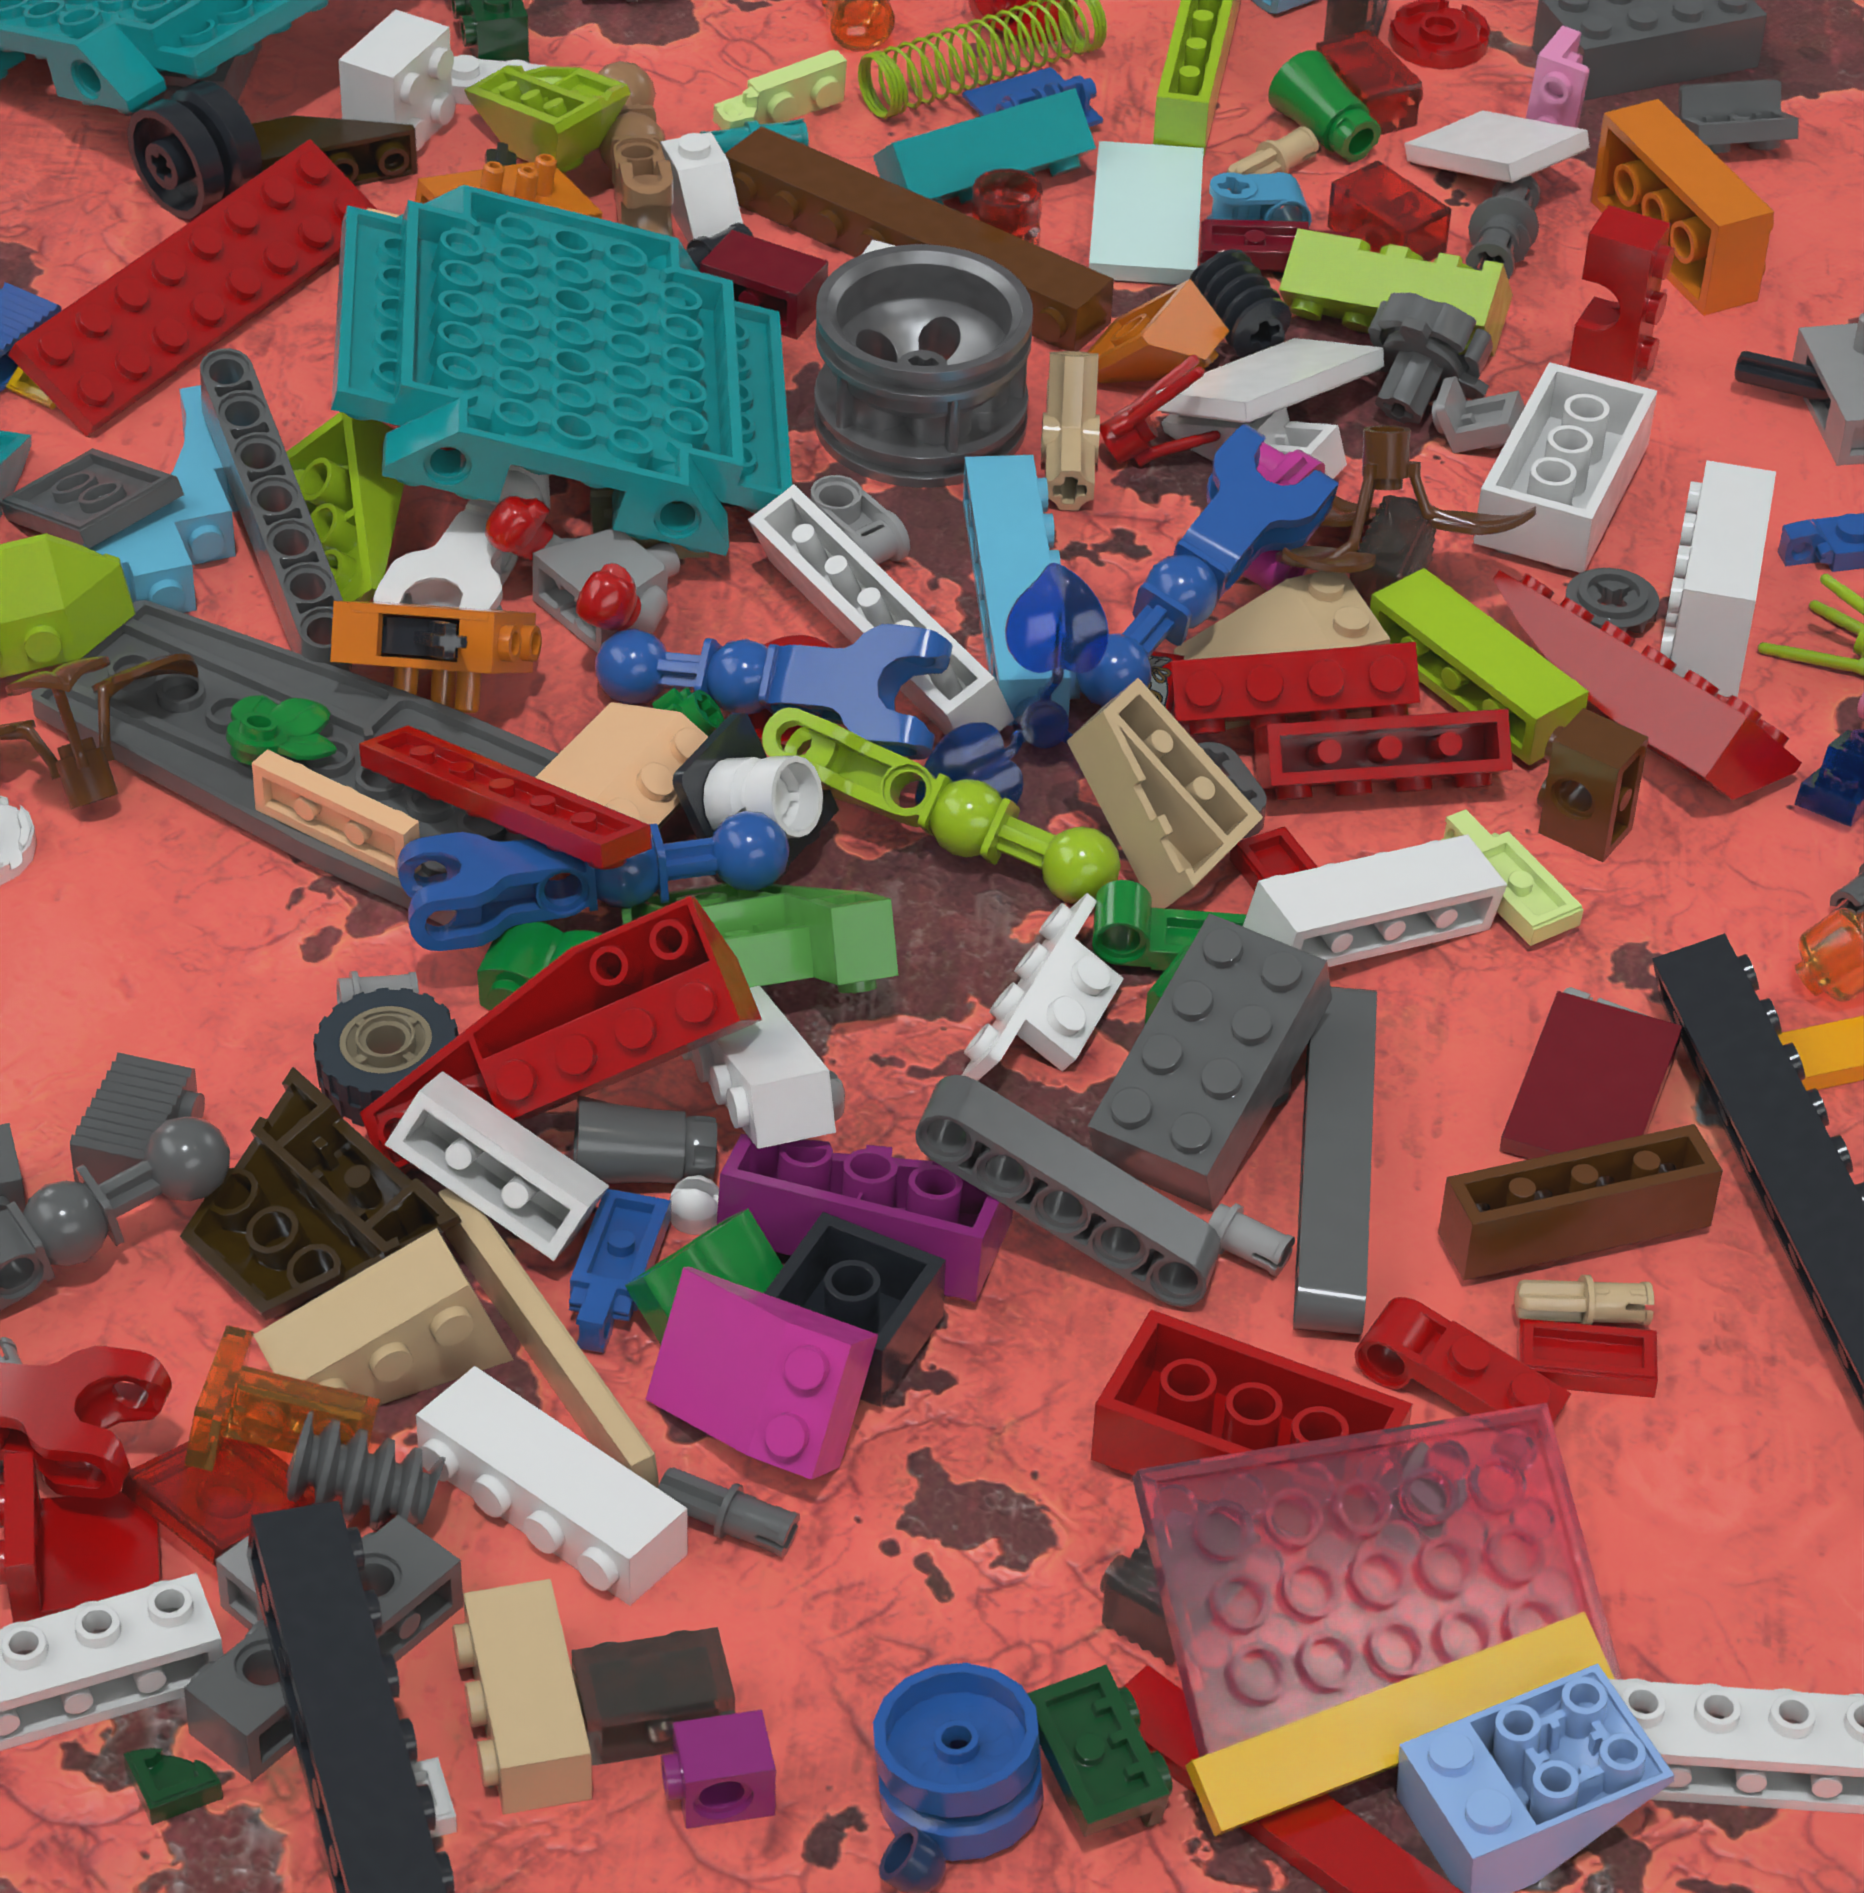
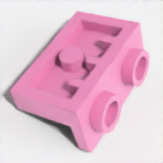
(1559, 81)

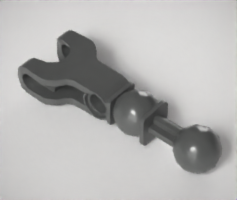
(71, 1219)

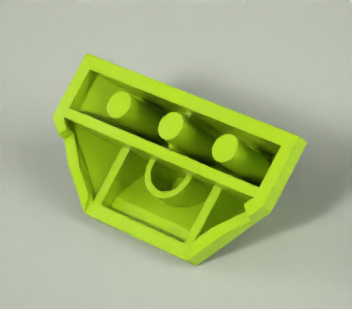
(549, 110)
(57, 602)

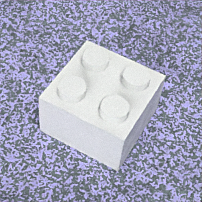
(400, 75)

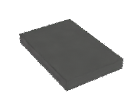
(91, 498)

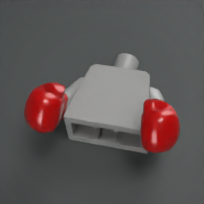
(588, 581)

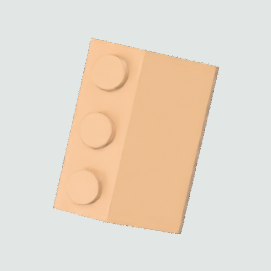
(628, 760)

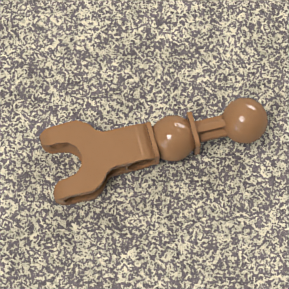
(636, 157)

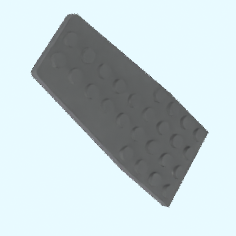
(178, 726)

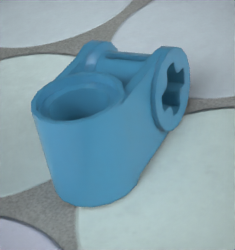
(1258, 197)

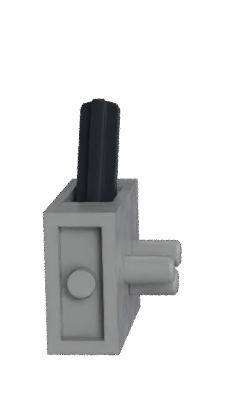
(1828, 376)

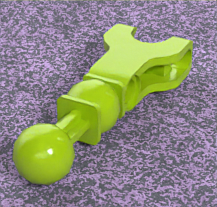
(961, 815)

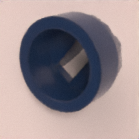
(913, 1862)

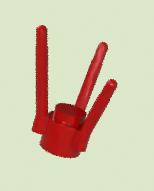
(1132, 429)

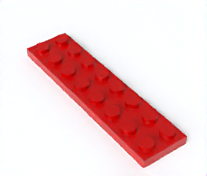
(190, 289)

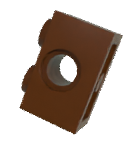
(1591, 784)

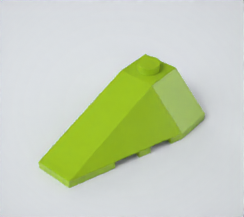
(349, 500)

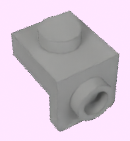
(1475, 422)

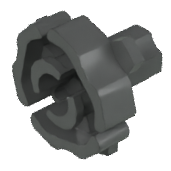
(1423, 348)

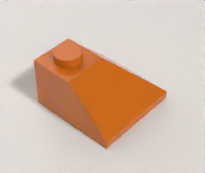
(1159, 337)

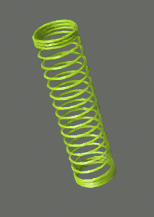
(896, 80)

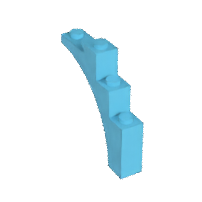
(189, 531)

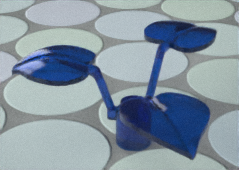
(1048, 628)

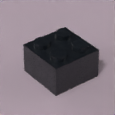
(870, 1285)

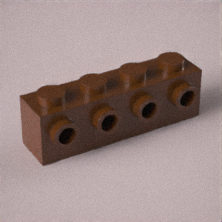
(1579, 1201)

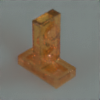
(266, 1406)

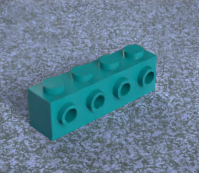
(1024, 137)

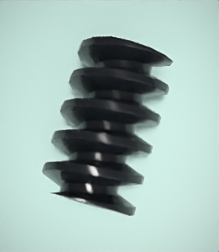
(1243, 301)

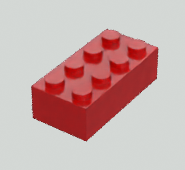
(1208, 1396)

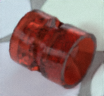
(1009, 202)

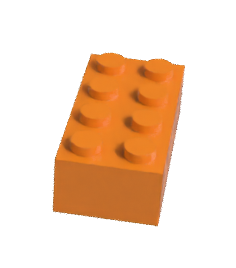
(1667, 173)

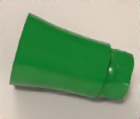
(1319, 100)

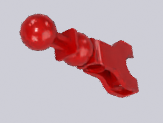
(67, 1410)

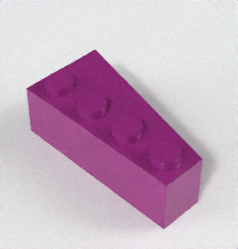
(895, 1197)

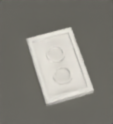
(1497, 146)

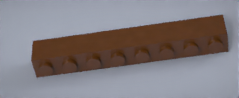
(853, 207)

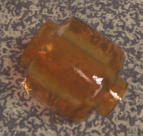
(1833, 955)

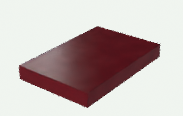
(1590, 1078)

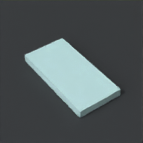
(1146, 212)

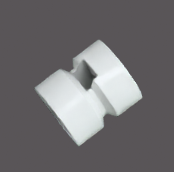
(778, 786)

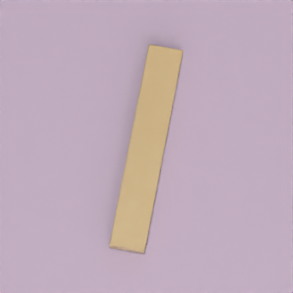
(547, 1340)

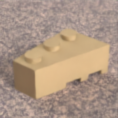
(389, 1328)

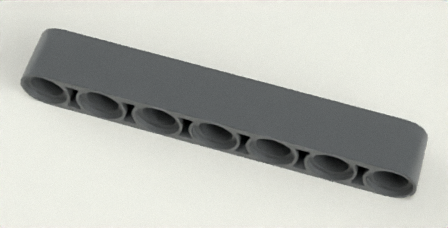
(270, 503)
(1336, 1167)

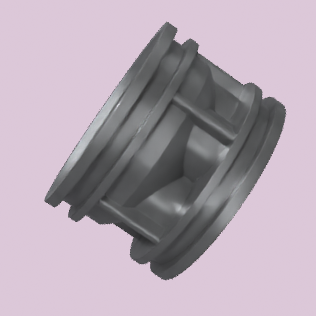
(921, 363)

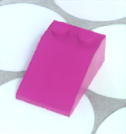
(761, 1373)

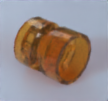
(859, 23)

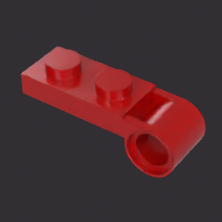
(1451, 1361)

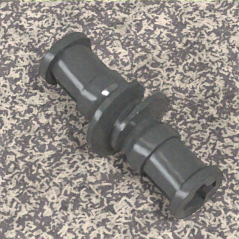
(1504, 225)

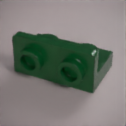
(1098, 1752)

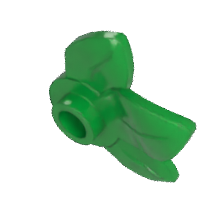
(282, 728)

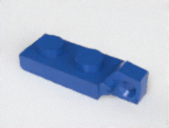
(1825, 540)
(616, 1250)

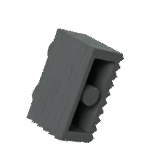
(128, 1109)

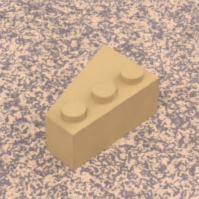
(1160, 793)

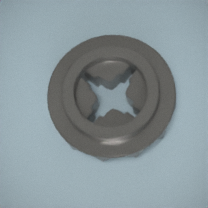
(1615, 587)

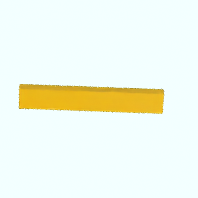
(1365, 1733)

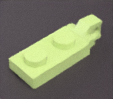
(786, 92)
(1533, 897)

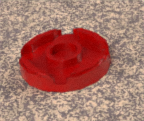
(1438, 35)

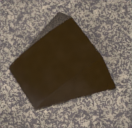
(308, 1207)

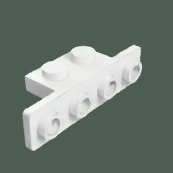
(1056, 1000)

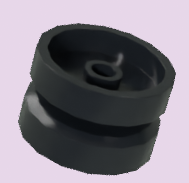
(193, 148)

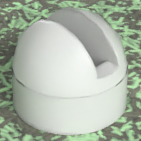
(694, 1205)

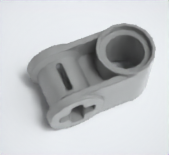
(861, 518)

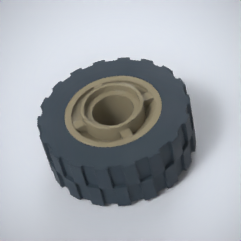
(376, 1044)

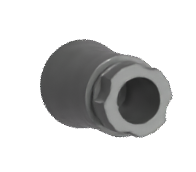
(642, 1143)

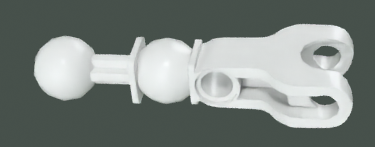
(462, 565)

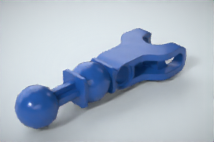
(1181, 591)
(837, 684)
(509, 882)

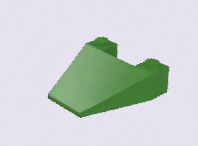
(798, 932)

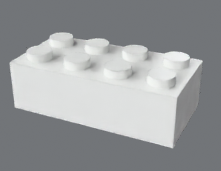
(1571, 462)
(1718, 573)

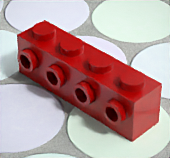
(1295, 684)
(1383, 750)

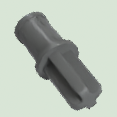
(732, 1511)

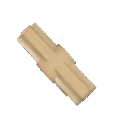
(1071, 428)

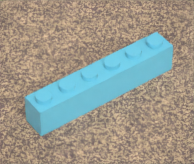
(1008, 553)

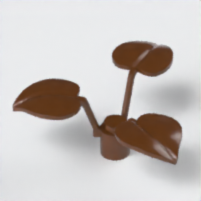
(1383, 468)
(82, 765)

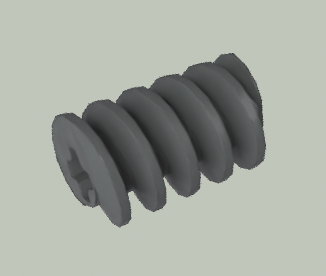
(361, 1476)

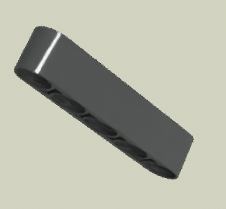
(1068, 1190)

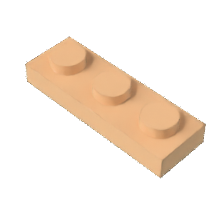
(331, 812)

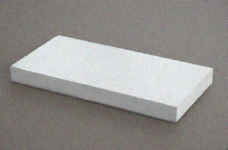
(1274, 379)

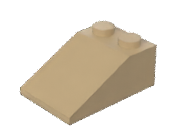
(1295, 615)

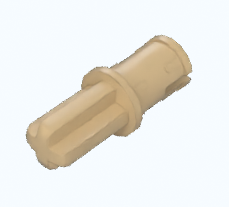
(1279, 154)
(1584, 1301)

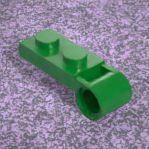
(1136, 934)

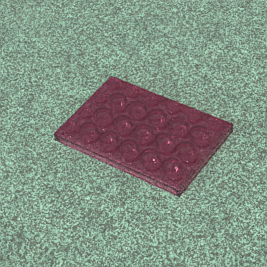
(1360, 1563)

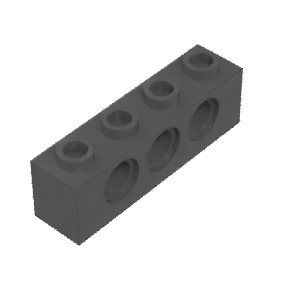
(238, 1699)

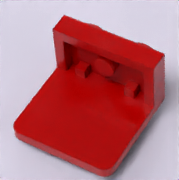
(69, 1546)

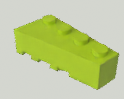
(1349, 282)

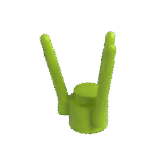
(1836, 617)

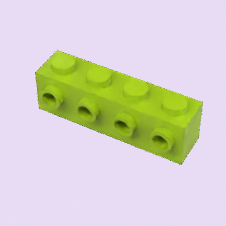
(1478, 661)

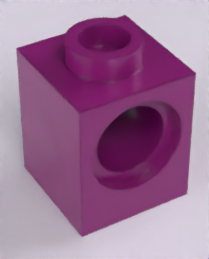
(721, 1769)

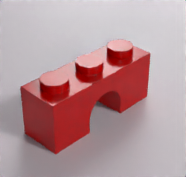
(1630, 259)

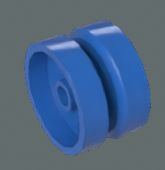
(959, 1759)

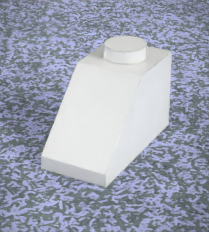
(702, 185)

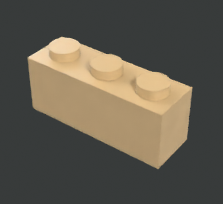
(523, 1697)

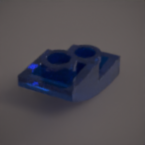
(1838, 785)

